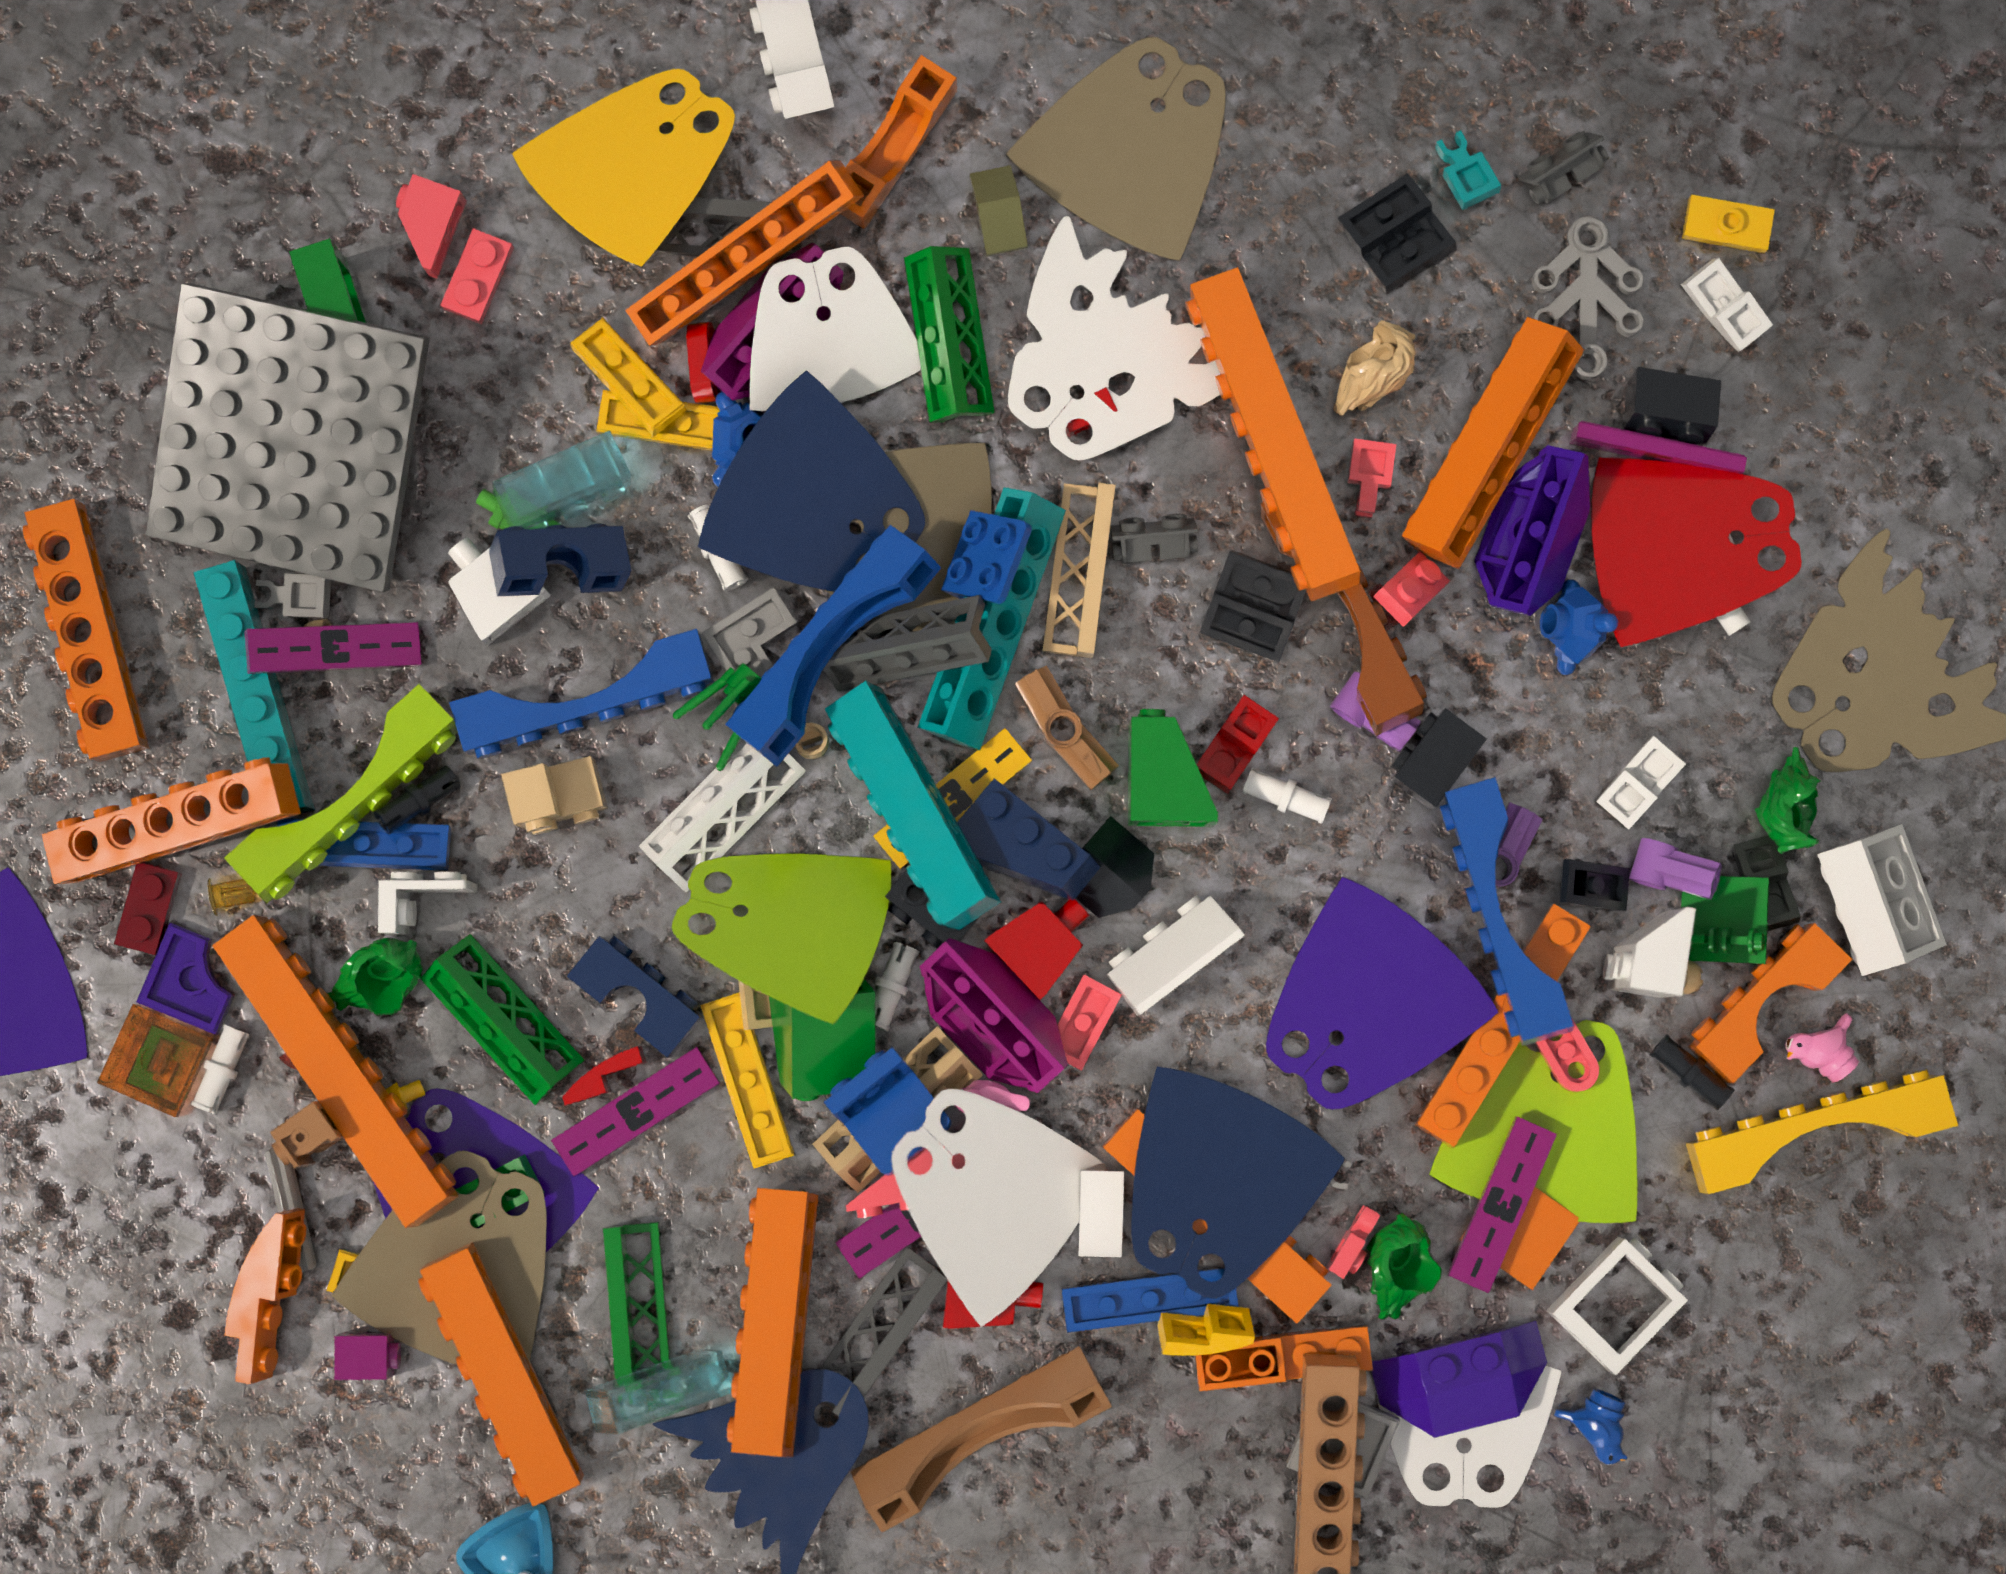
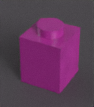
(365, 1356)

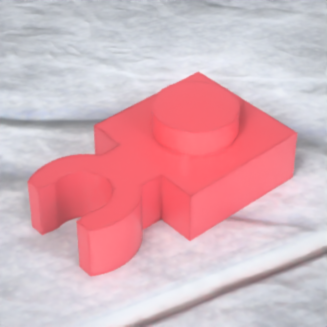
(1349, 1252)

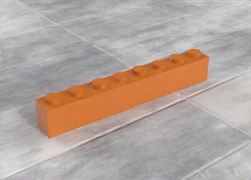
(1274, 435)
(336, 1070)

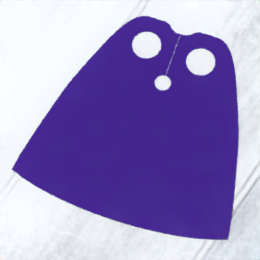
(1382, 986)
(37, 997)
(501, 1141)

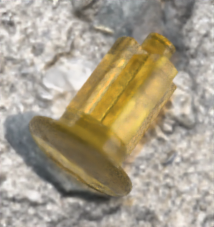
(229, 894)

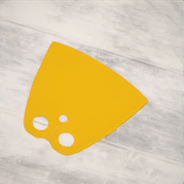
(618, 173)

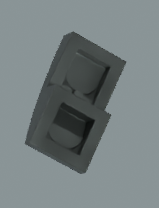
(1761, 859)

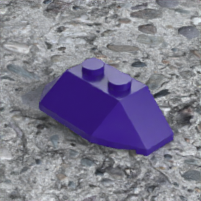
(1535, 531)
(1463, 1380)

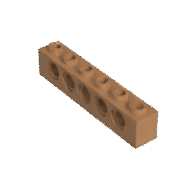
(1323, 1378)

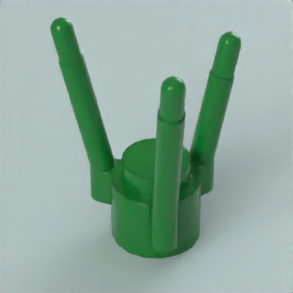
(739, 686)

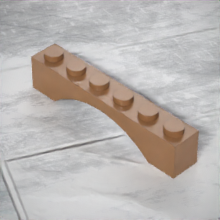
(905, 1476)

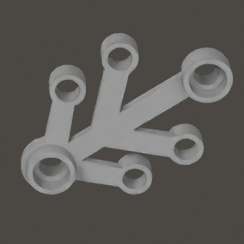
(1590, 289)

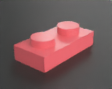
(477, 276)
(1411, 588)
(1085, 1019)

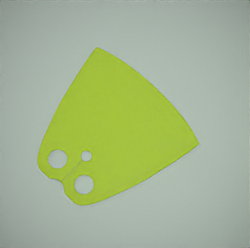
(805, 928)
(1595, 1145)

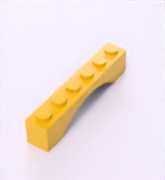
(1735, 1156)

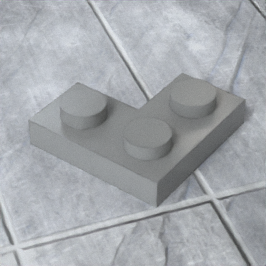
(747, 630)

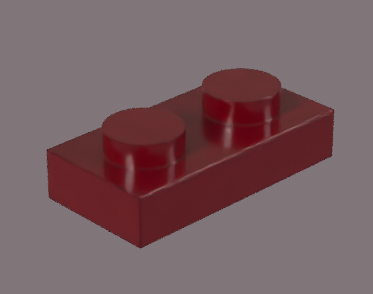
(147, 908)

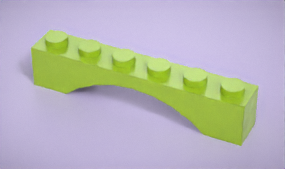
(277, 855)

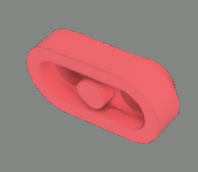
(1562, 1053)

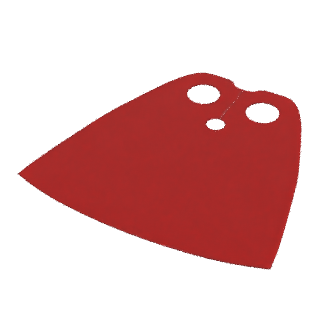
(1668, 547)

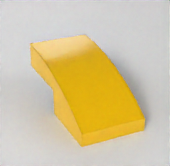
(1218, 1331)

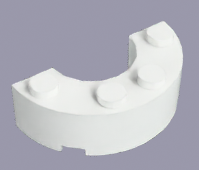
(792, 57)

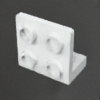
(396, 910)

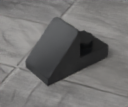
(1594, 885)

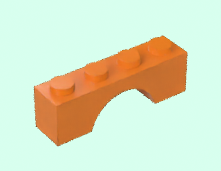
(907, 124)
(1731, 1039)

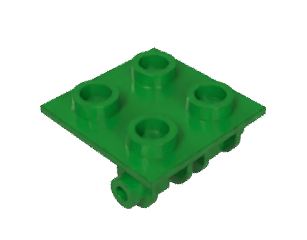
(1732, 923)

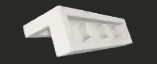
(707, 805)

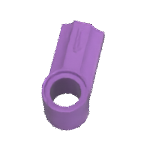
(1349, 709)
(1516, 840)
(1665, 867)

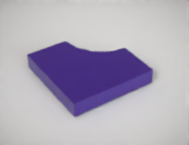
(183, 981)

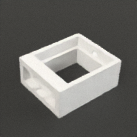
(1664, 1281)

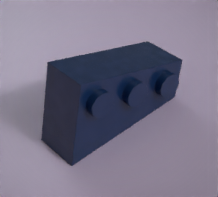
(1023, 845)

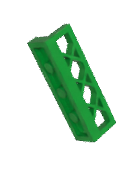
(941, 332)
(495, 1023)
(621, 1300)

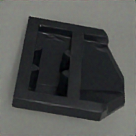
(1123, 873)

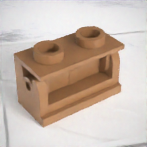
(305, 1134)

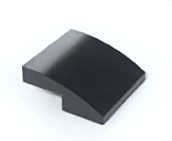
(1397, 233)
(1253, 606)

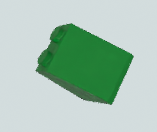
(1163, 776)
(821, 1054)

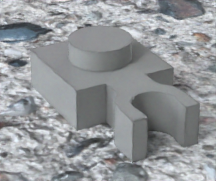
(301, 596)

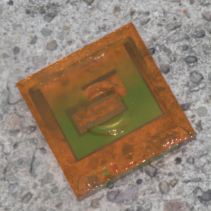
(155, 1060)

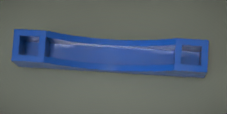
(886, 577)
(668, 668)
(1533, 997)

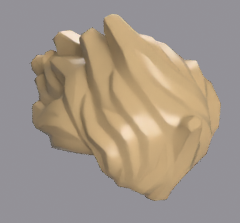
(1376, 368)

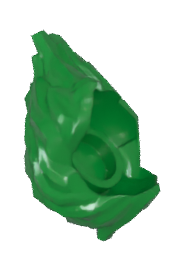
(1790, 805)
(378, 977)
(1401, 1265)

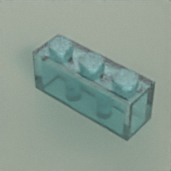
(563, 483)
(658, 1391)

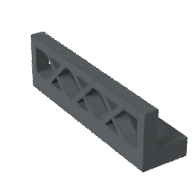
(708, 212)
(910, 653)
(897, 1331)

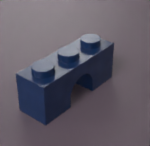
(592, 552)
(667, 1016)

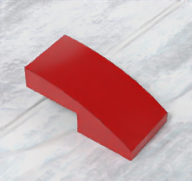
(1236, 744)
(595, 1081)

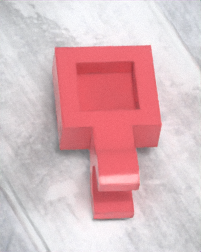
(1372, 469)

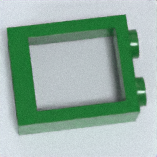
(326, 280)

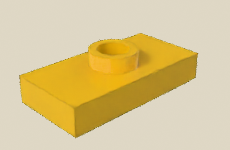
(1728, 224)

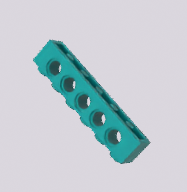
(966, 696)

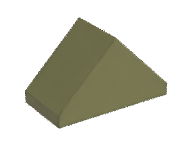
(999, 210)

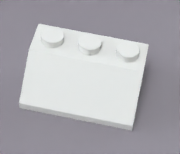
(1881, 900)
(1173, 953)
(1653, 957)

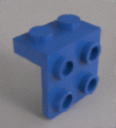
(987, 557)
(882, 1106)

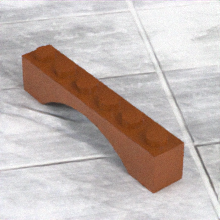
(1384, 686)

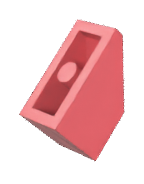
(430, 219)

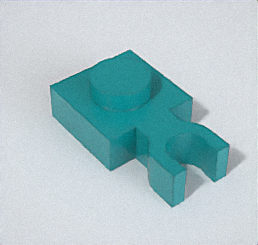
(1467, 176)

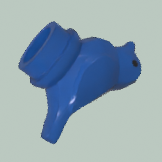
(1600, 1424)

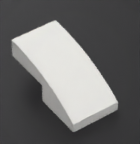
(1726, 305)
(1640, 782)
(1101, 1213)

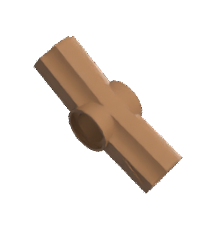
(1048, 705)

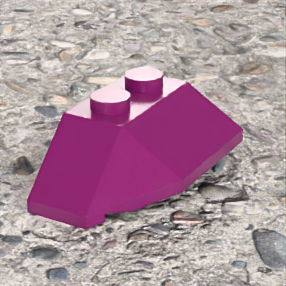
(731, 343)
(993, 1016)

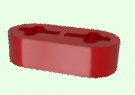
(698, 340)

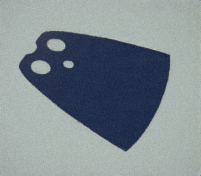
(800, 486)
(1226, 1162)

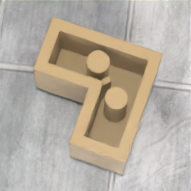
(551, 794)

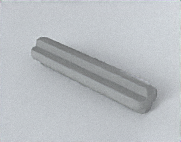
(287, 1198)

